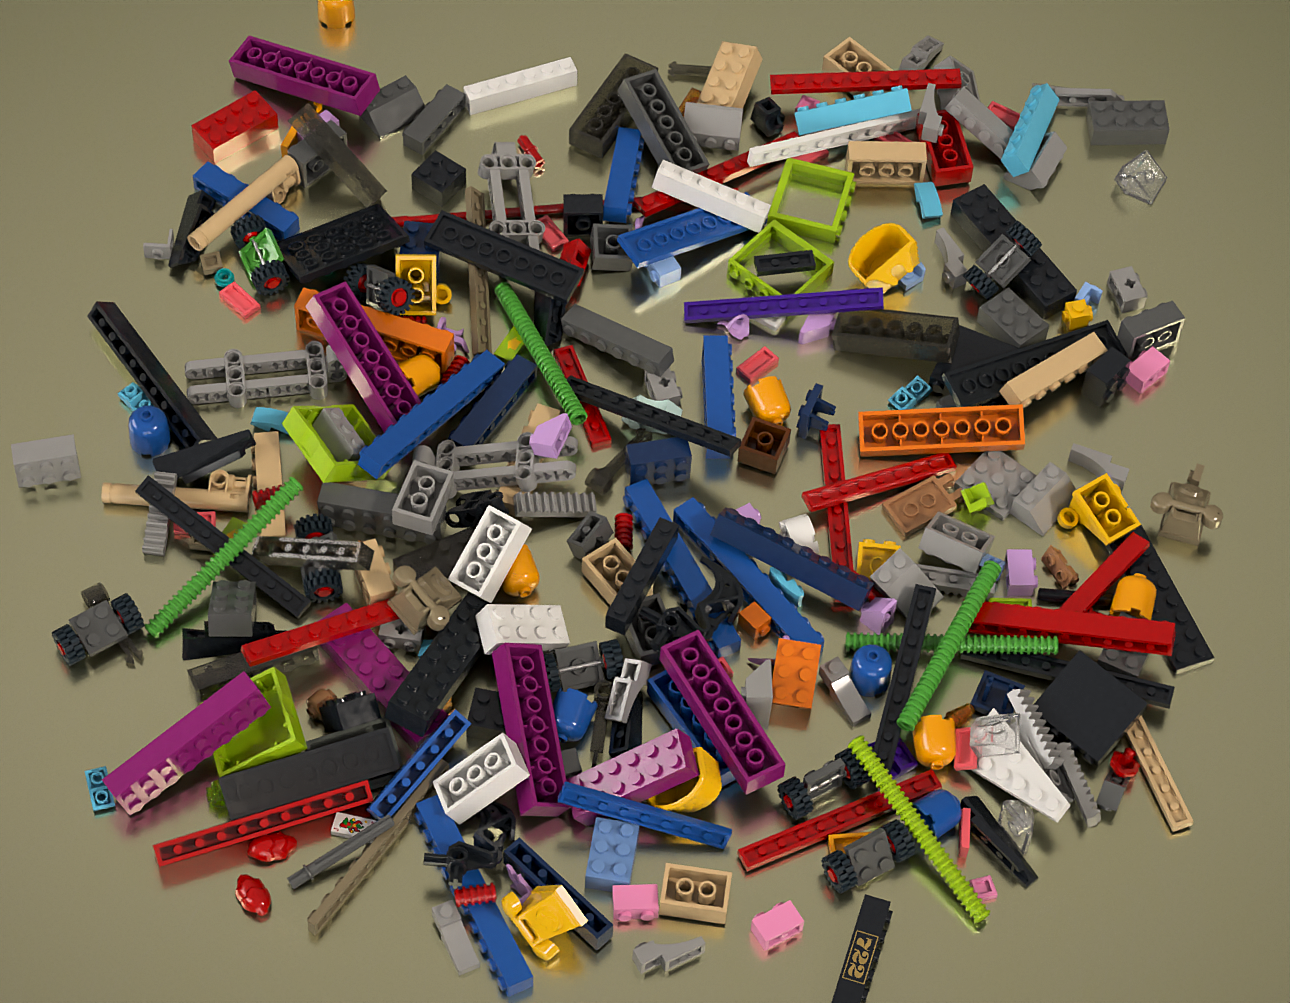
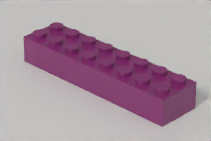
(304, 75)
(363, 354)
(373, 669)
(722, 712)
(531, 725)
(186, 743)

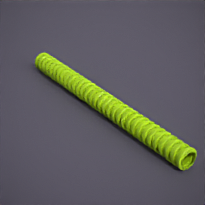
(919, 829)

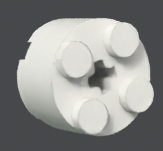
(800, 530)

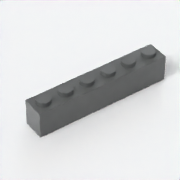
(617, 340)

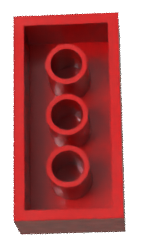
(235, 126)
(948, 157)

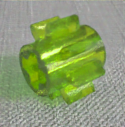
(215, 795)

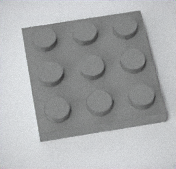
(1002, 476)

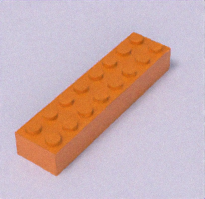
(401, 335)
(941, 430)

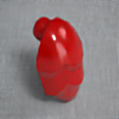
(1124, 763)
(271, 846)
(253, 894)

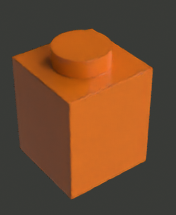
(754, 620)

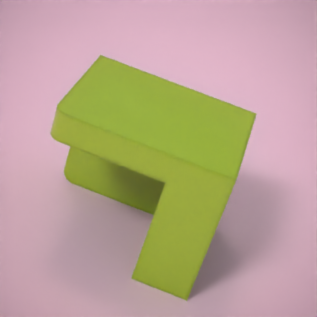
(977, 497)

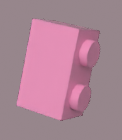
(1147, 369)
(635, 902)
(777, 924)

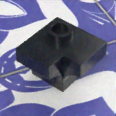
(767, 116)

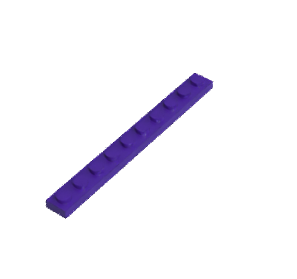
(784, 305)

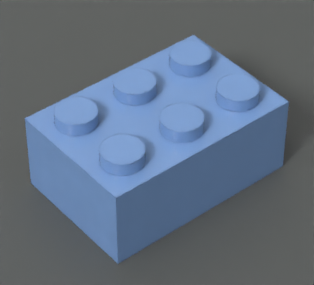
(611, 854)

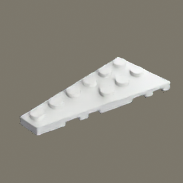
(1024, 780)

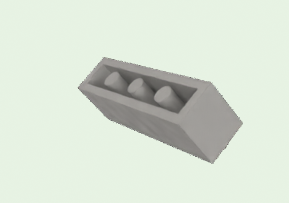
(980, 121)

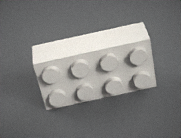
(489, 554)
(522, 625)
(481, 778)

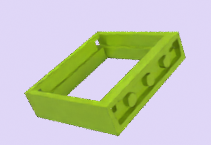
(823, 173)
(788, 240)

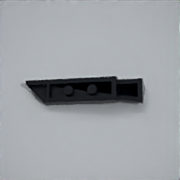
(196, 212)
(548, 317)
(205, 457)
(198, 644)
(627, 735)
(996, 841)

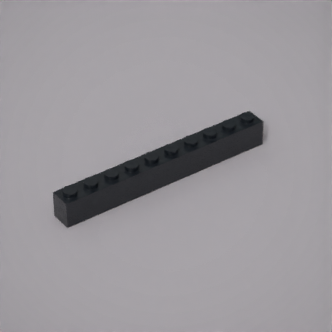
(150, 374)

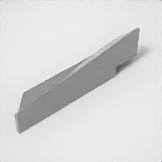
(1082, 96)

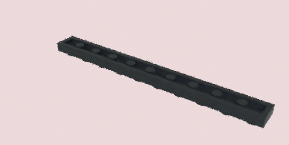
(654, 417)
(213, 539)
(1050, 668)
(904, 673)

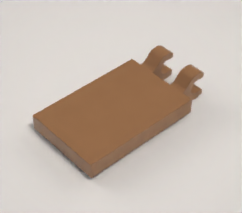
(920, 503)

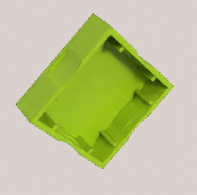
(299, 427)
(269, 736)

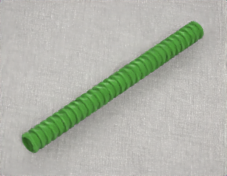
(540, 353)
(223, 557)
(970, 643)
(948, 646)

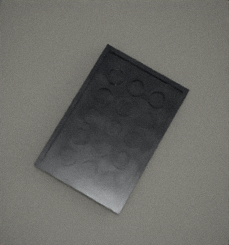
(341, 243)

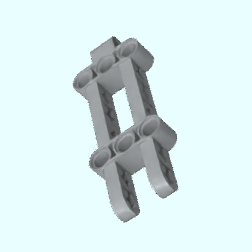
(508, 165)
(239, 390)
(525, 472)

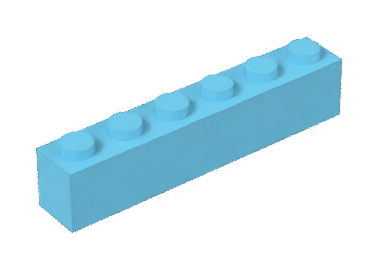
(852, 111)
(1030, 130)

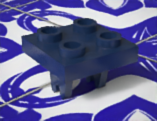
(809, 411)
(993, 694)

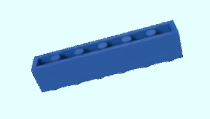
(622, 175)
(225, 187)
(418, 765)

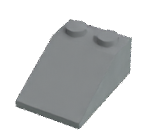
(898, 579)

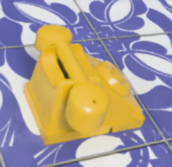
(421, 273)
(1100, 510)
(543, 916)

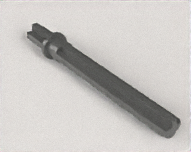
(340, 851)

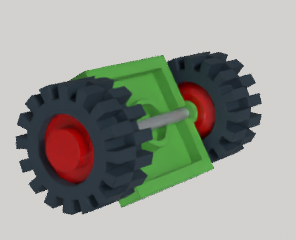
(260, 254)

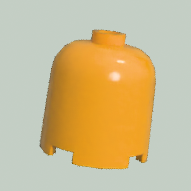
(336, 12)
(421, 373)
(768, 400)
(522, 576)
(1134, 596)
(934, 741)

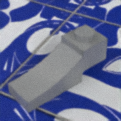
(921, 54)
(929, 117)
(953, 259)
(1098, 464)
(625, 689)
(843, 691)
(455, 937)
(668, 955)

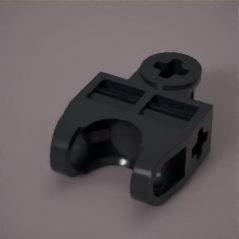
(474, 507)

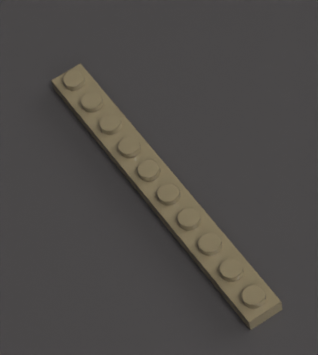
(478, 280)
(373, 852)

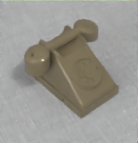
(1185, 512)
(423, 600)

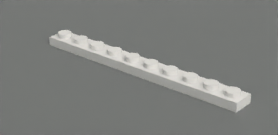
(832, 138)

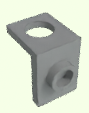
(159, 251)

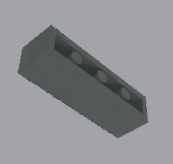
(434, 119)

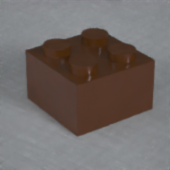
(764, 445)

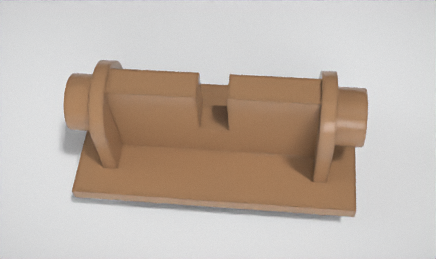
(1057, 566)

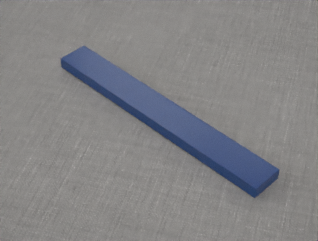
(644, 815)

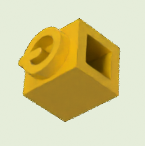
(1077, 315)

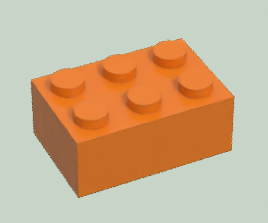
(795, 673)

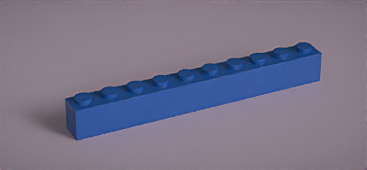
(430, 414)
(679, 565)
(756, 586)
(484, 918)

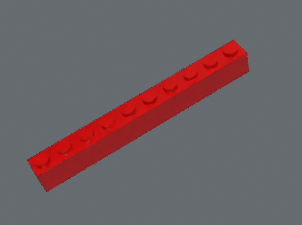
(1076, 628)
(262, 823)

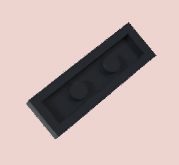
(784, 263)

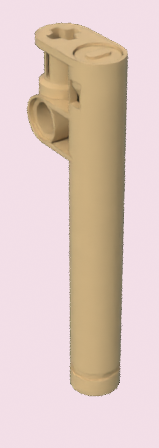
(271, 184)
(230, 495)

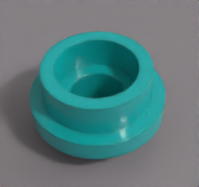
(224, 277)

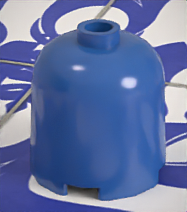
(149, 431)
(871, 670)
(572, 714)
(939, 810)

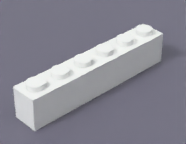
(520, 85)
(711, 196)

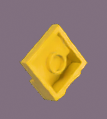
(873, 555)

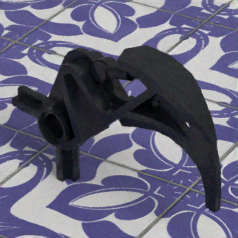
(676, 623)
(485, 853)

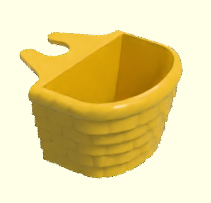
(883, 256)
(696, 792)

